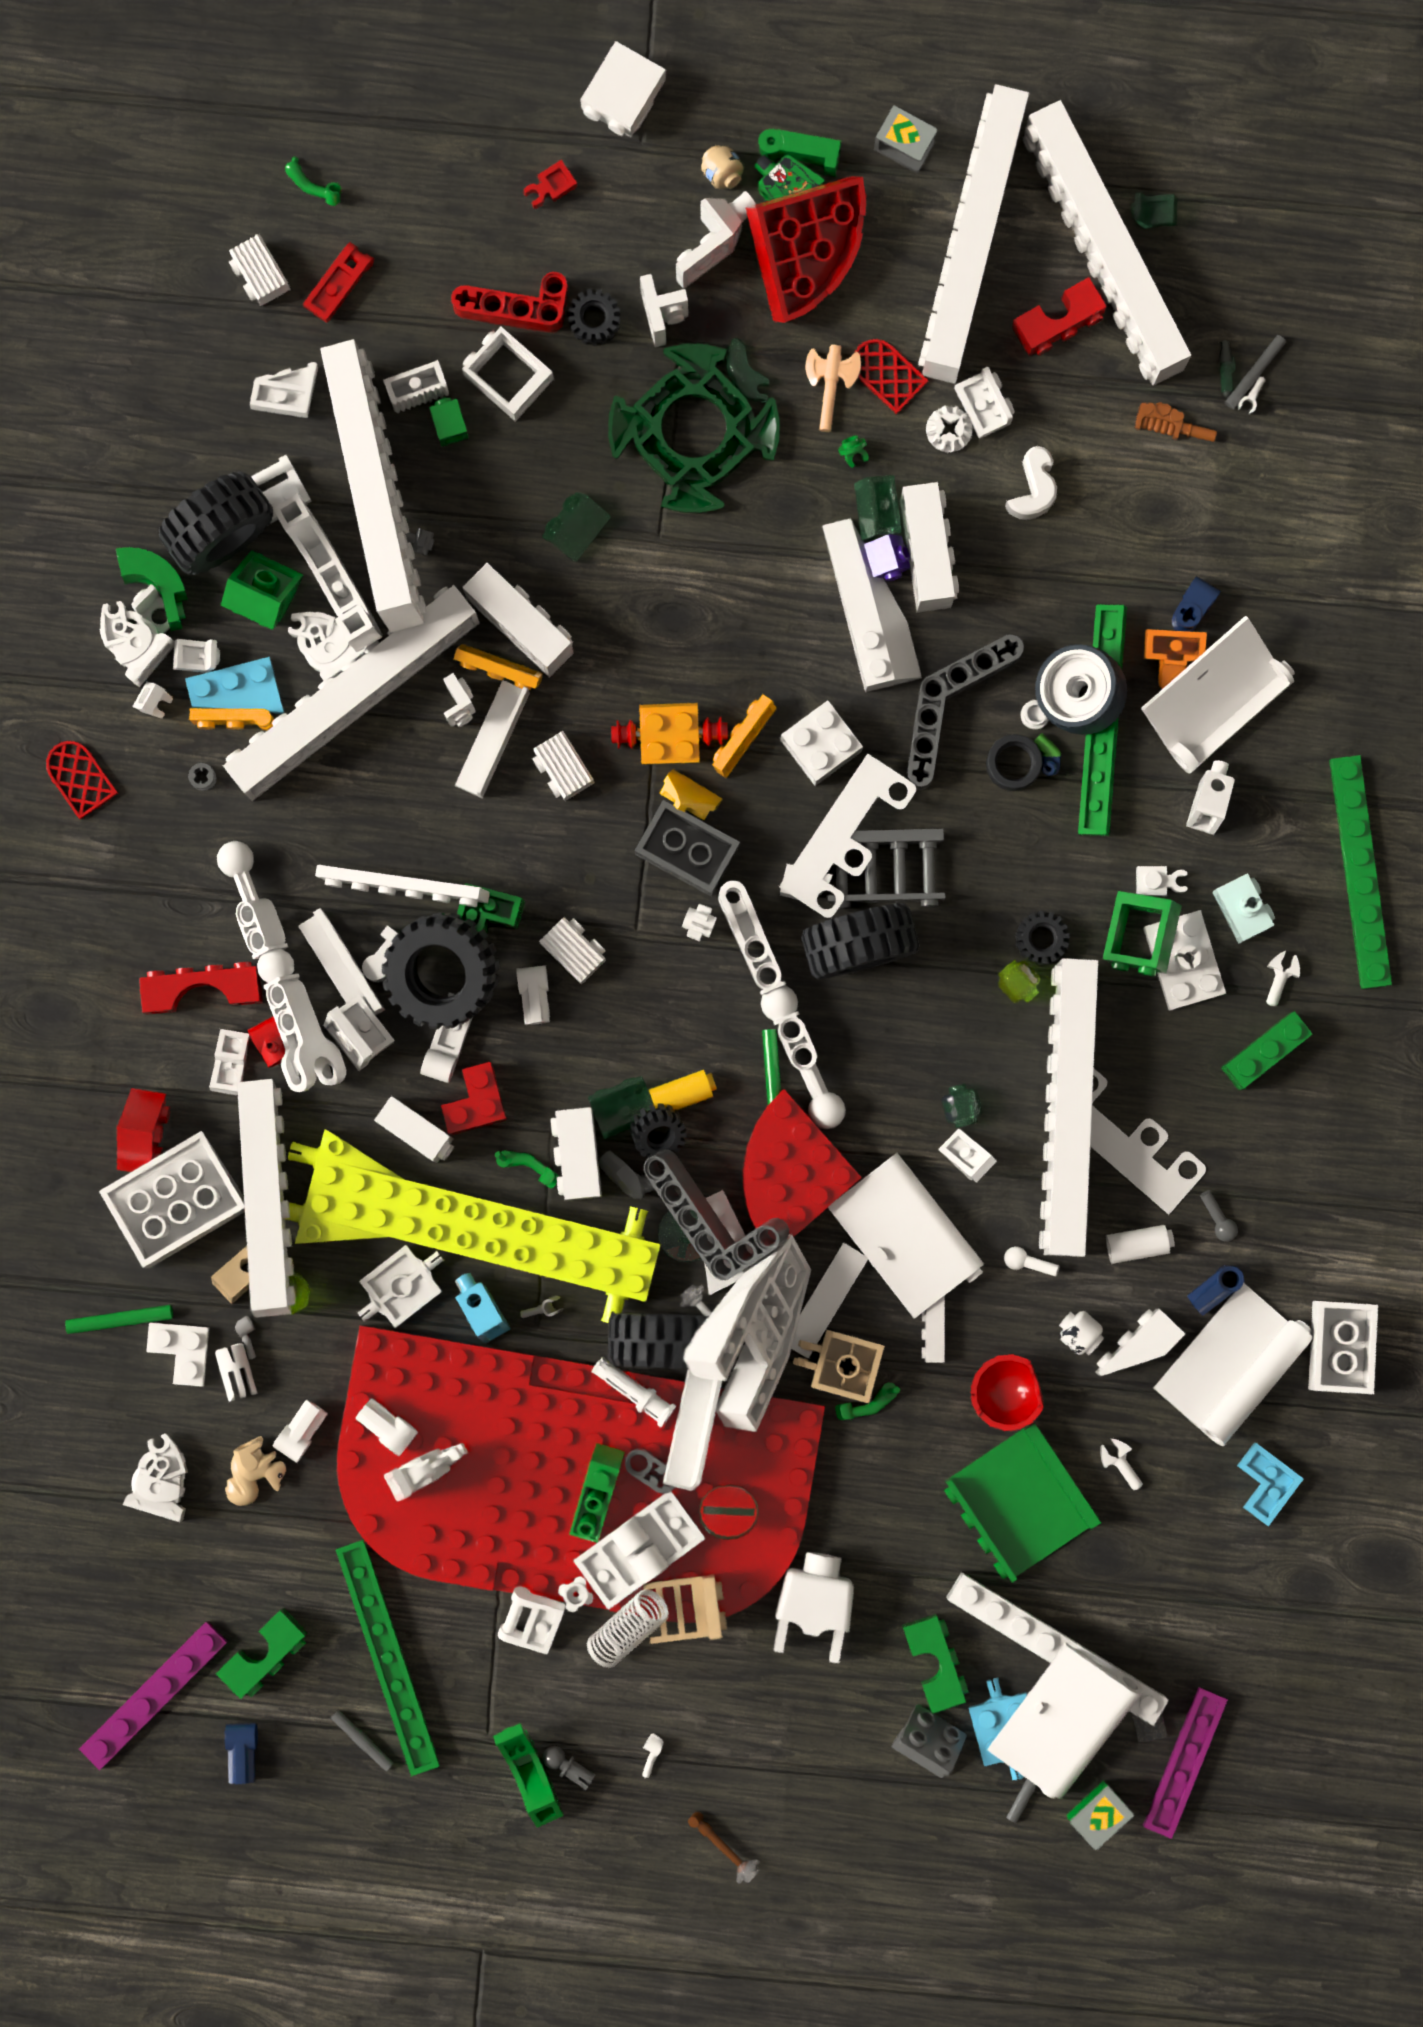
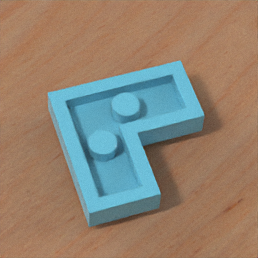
(1275, 1481)

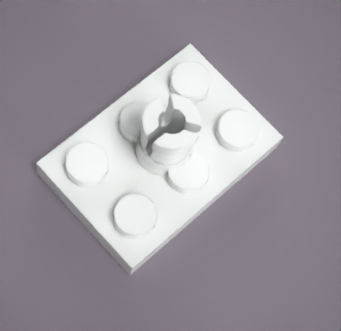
(1192, 964)

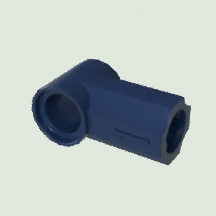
(1213, 1291)
(241, 1743)

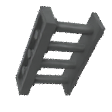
(898, 843)

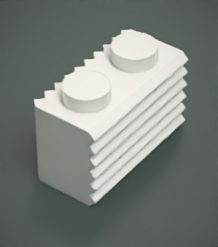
(259, 269)
(416, 386)
(563, 766)
(573, 949)

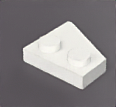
(285, 392)

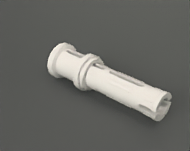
(644, 1399)

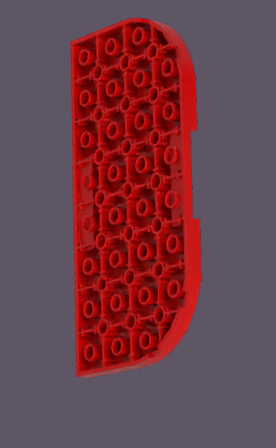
(529, 1442)

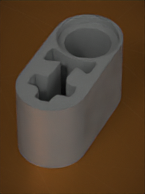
(653, 1481)

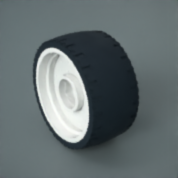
(1061, 682)

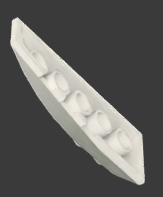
(872, 614)

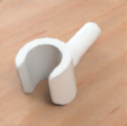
(1253, 394)
(653, 1745)

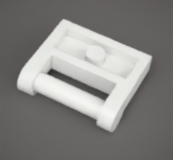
(285, 489)
(540, 1625)

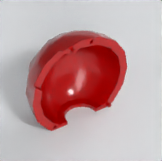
(1007, 1393)

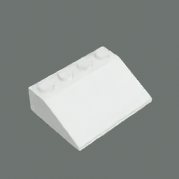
(174, 1200)

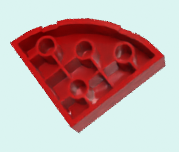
(807, 243)
(791, 1168)

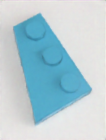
(237, 687)

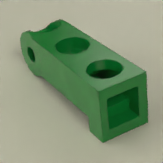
(802, 148)

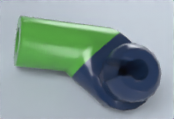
(1050, 755)

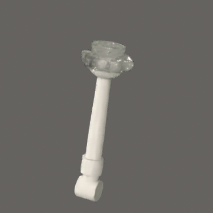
(693, 1296)

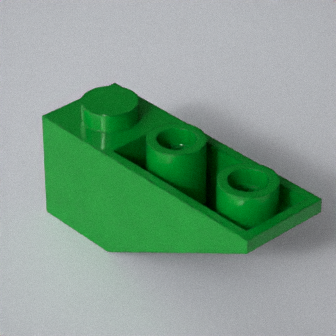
(596, 1492)

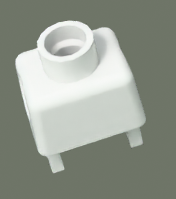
(815, 1601)

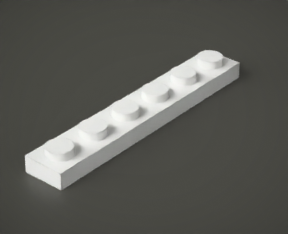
(413, 887)

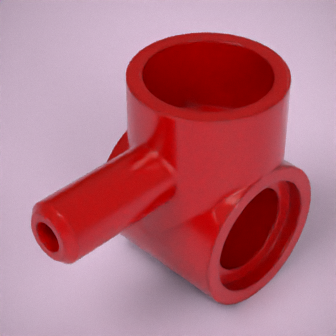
(268, 1041)

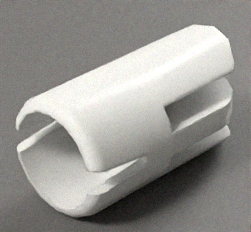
(239, 1361)

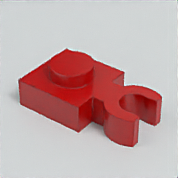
(554, 182)

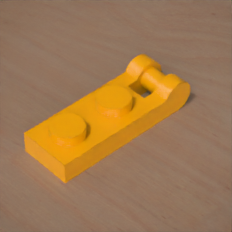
(232, 718)

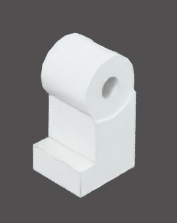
(373, 964)

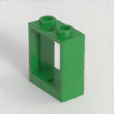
(1165, 936)

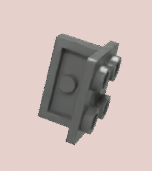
(930, 1741)

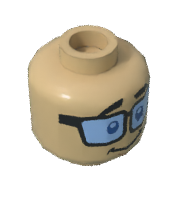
(722, 167)

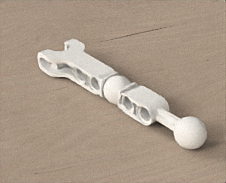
(780, 1004)
(302, 1037)

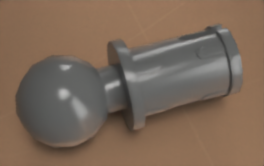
(554, 1758)

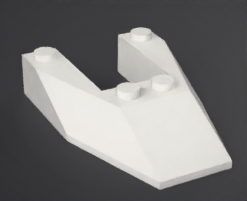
(764, 1314)

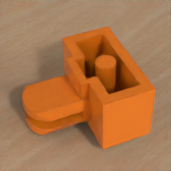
(1173, 651)

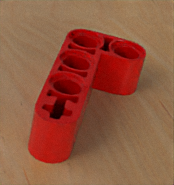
(510, 302)

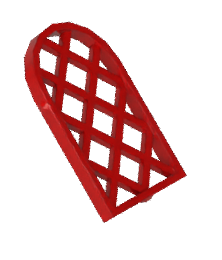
(895, 354)
(88, 773)

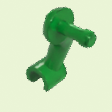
(330, 193)
(511, 1159)
(883, 1397)

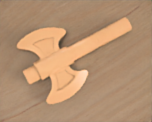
(832, 370)

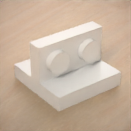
(662, 308)
(357, 1031)

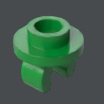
(852, 446)

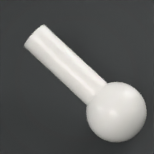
(1017, 1258)

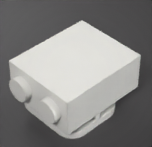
(623, 90)

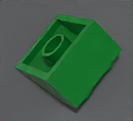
(261, 589)

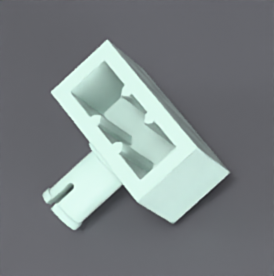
(1244, 907)

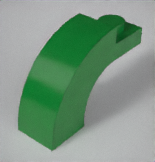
(149, 568)

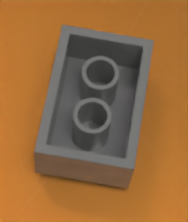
(687, 848)

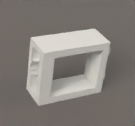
(531, 390)
(415, 1130)

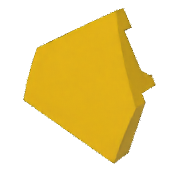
(689, 795)

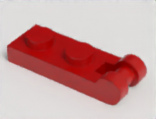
(338, 282)

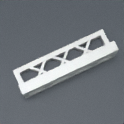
(338, 961)

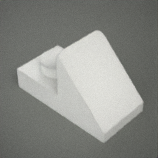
(967, 1155)

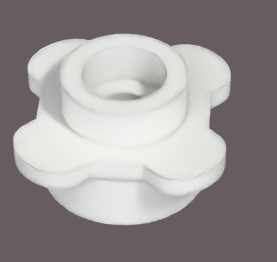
(576, 1586)

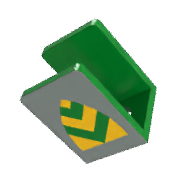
(1099, 1815)

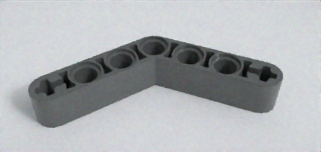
(948, 689)

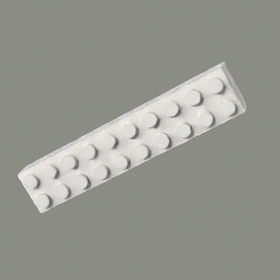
(975, 227)
(1106, 243)
(373, 486)
(350, 694)
(1070, 1107)

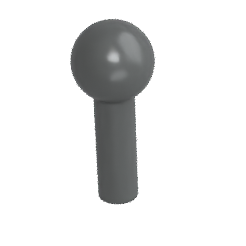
(1225, 1228)

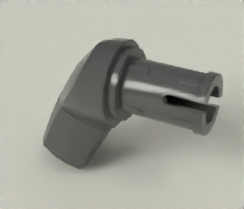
(624, 1177)

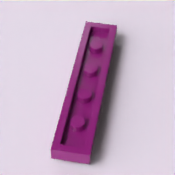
(1185, 1762)

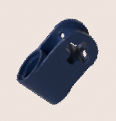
(1196, 603)

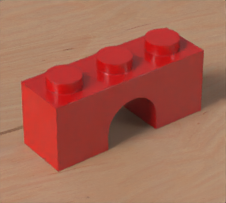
(1039, 331)

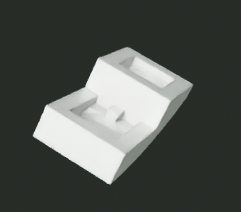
(229, 1061)

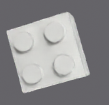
(821, 743)

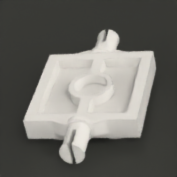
(400, 1286)

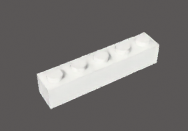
(934, 1332)

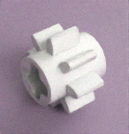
(699, 922)

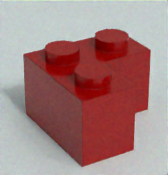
(482, 1106)
(141, 1129)

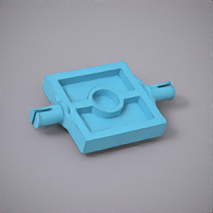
(990, 1719)

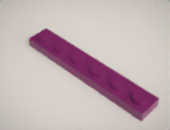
(153, 1695)

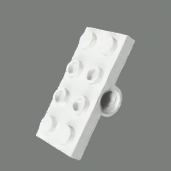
(639, 1549)

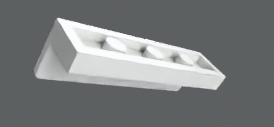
(492, 739)
(692, 1432)

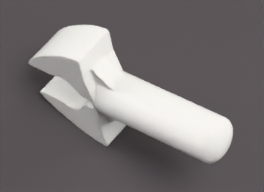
(1281, 977)
(1121, 1463)

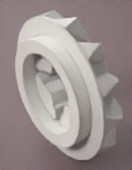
(949, 442)

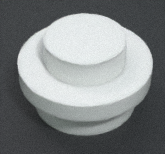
(1033, 716)

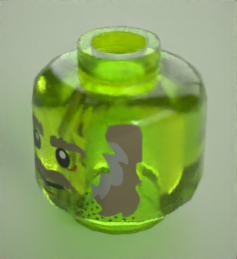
(1019, 981)

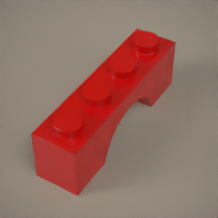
(163, 992)

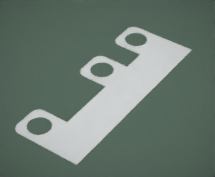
(833, 835)
(1135, 1158)

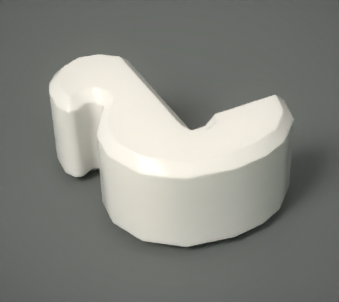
(1041, 485)

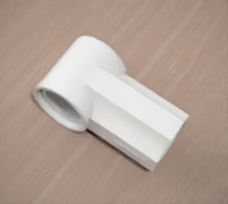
(534, 988)
(392, 1430)
(296, 1436)

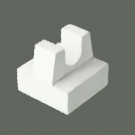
(149, 698)

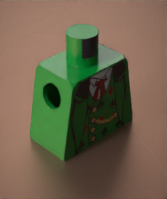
(784, 177)

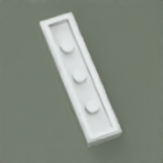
(828, 1297)

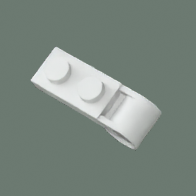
(445, 1051)

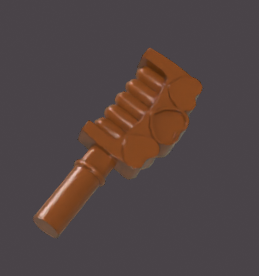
(1169, 421)

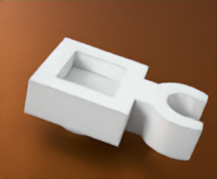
(1154, 881)

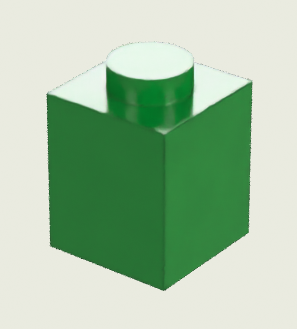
(448, 421)

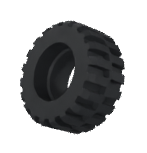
(216, 522)
(860, 940)
(414, 996)
(651, 1339)

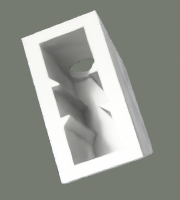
(1211, 799)

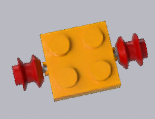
(669, 733)

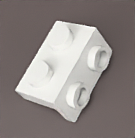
(985, 403)
(462, 694)

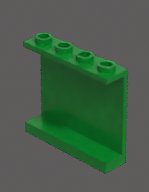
(1020, 1502)

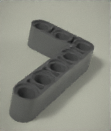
(708, 1221)

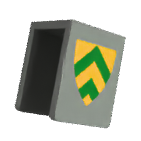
(905, 139)

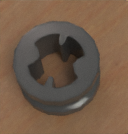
(193, 777)

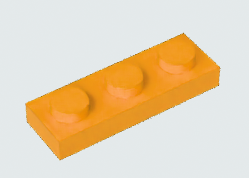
(498, 667)
(743, 735)

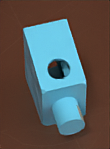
(486, 1318)

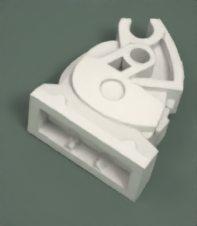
(134, 645)
(328, 645)
(423, 1470)
(160, 1486)

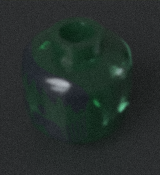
(962, 1106)

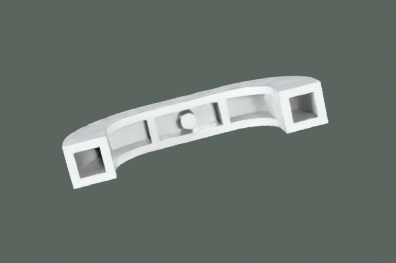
(352, 612)

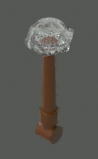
(746, 1870)

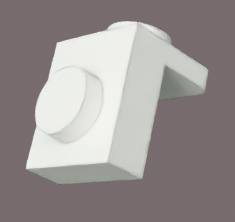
(196, 655)

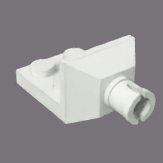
(725, 227)

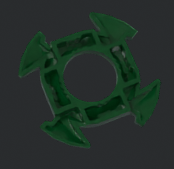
(683, 474)

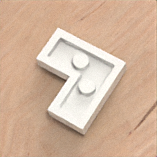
(188, 1345)

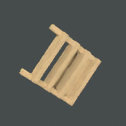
(705, 1598)

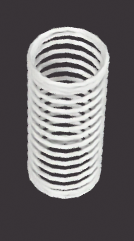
(613, 1642)

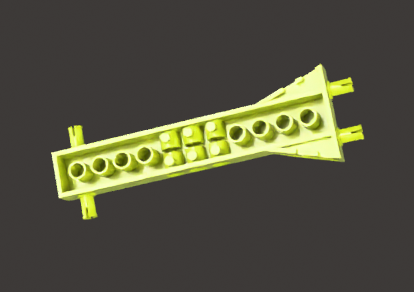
(365, 1200)

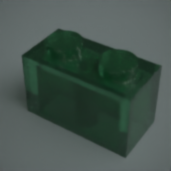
(877, 507)

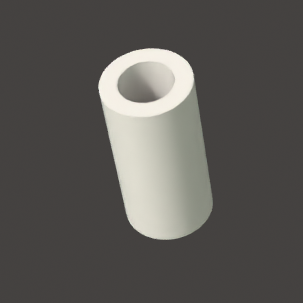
(1139, 1244)

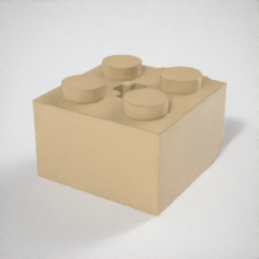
(828, 1374)

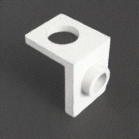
(146, 603)

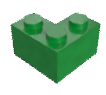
(500, 909)

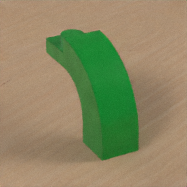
(529, 1774)

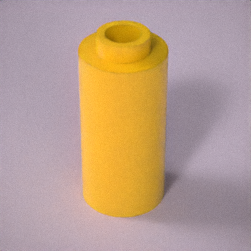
(684, 1090)

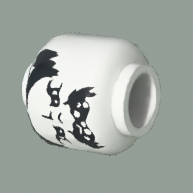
(1081, 1333)

